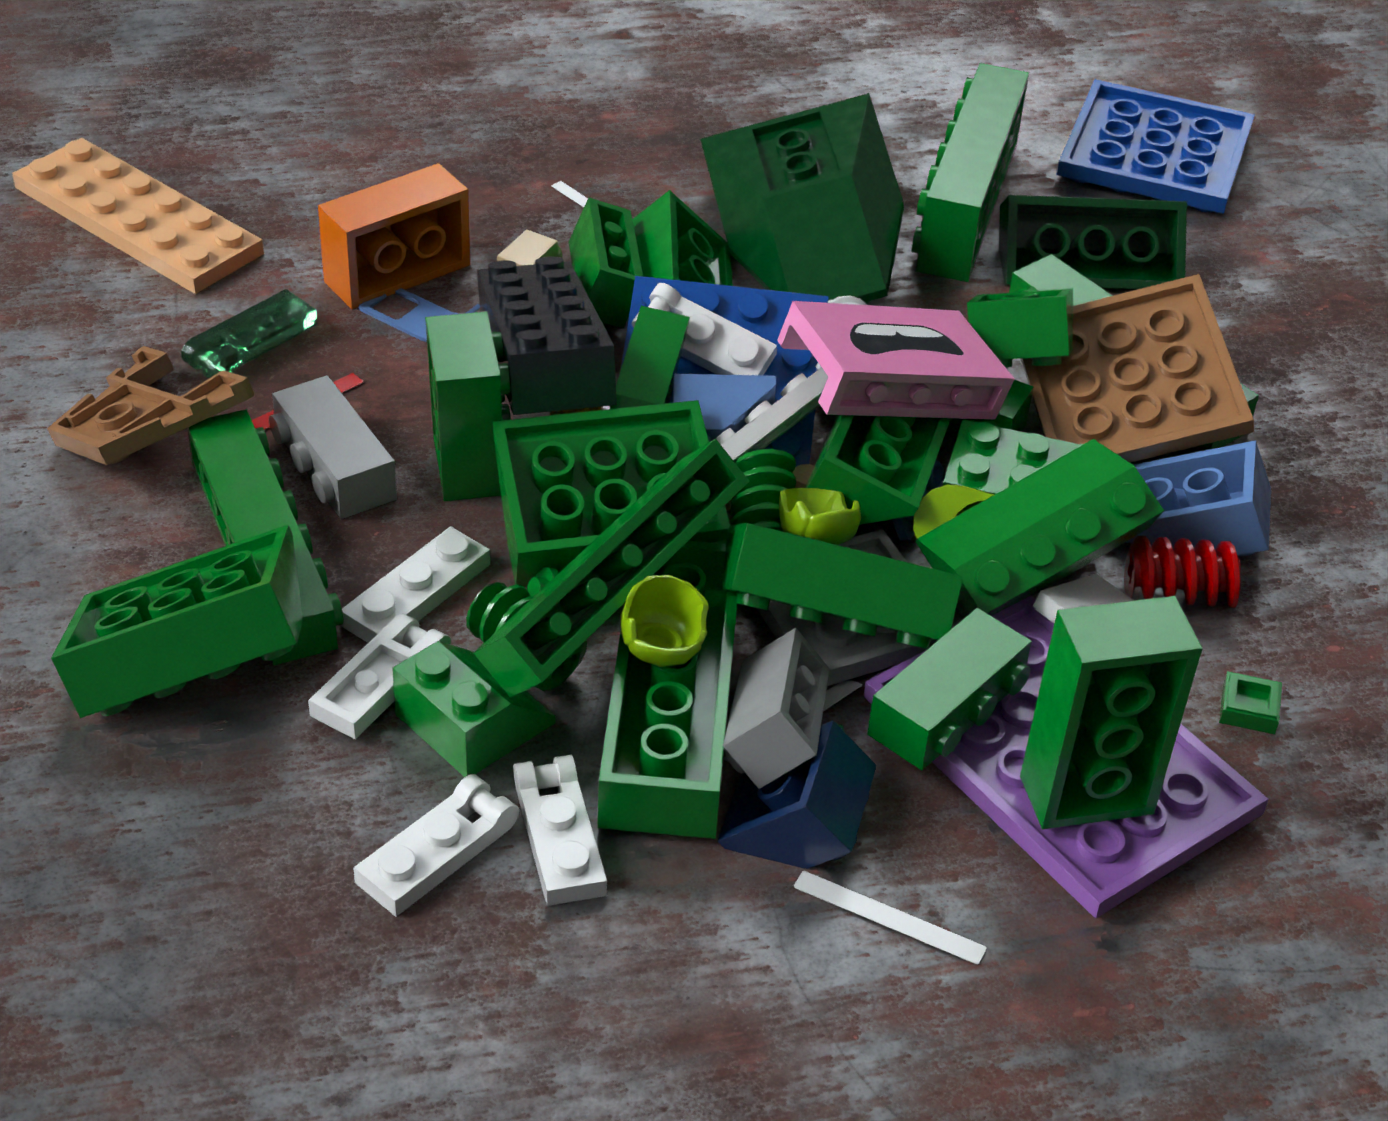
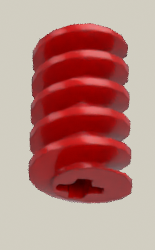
(1183, 569)

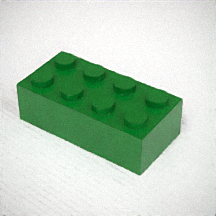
(1108, 710)

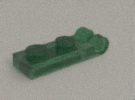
(249, 334)

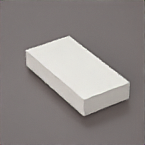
(1077, 593)

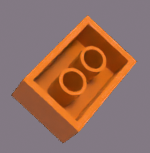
(395, 235)

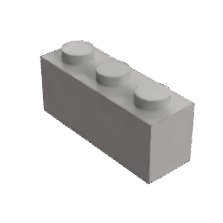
(333, 447)
(776, 709)

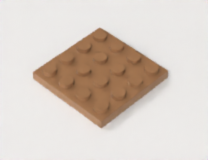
(1143, 375)

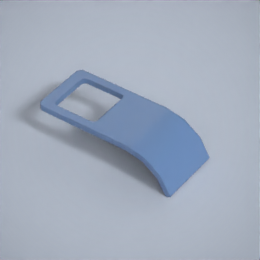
(414, 321)

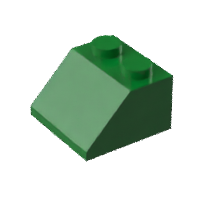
(1025, 324)
(462, 708)

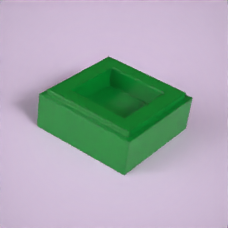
(1251, 702)

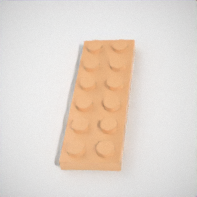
(139, 215)

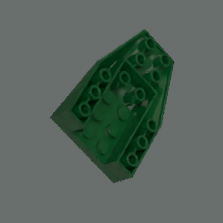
(810, 200)

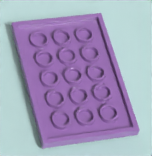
(1104, 859)

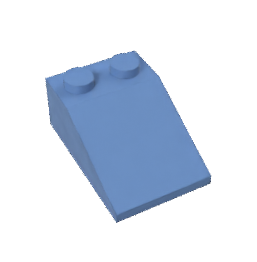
(1212, 497)

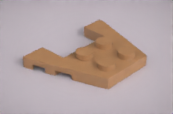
(136, 415)

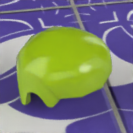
(818, 514)
(664, 620)

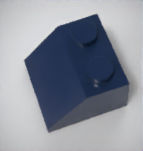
(806, 812)

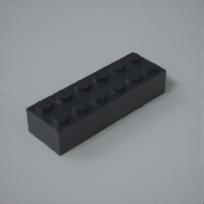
(549, 336)

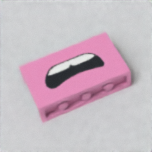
(898, 361)

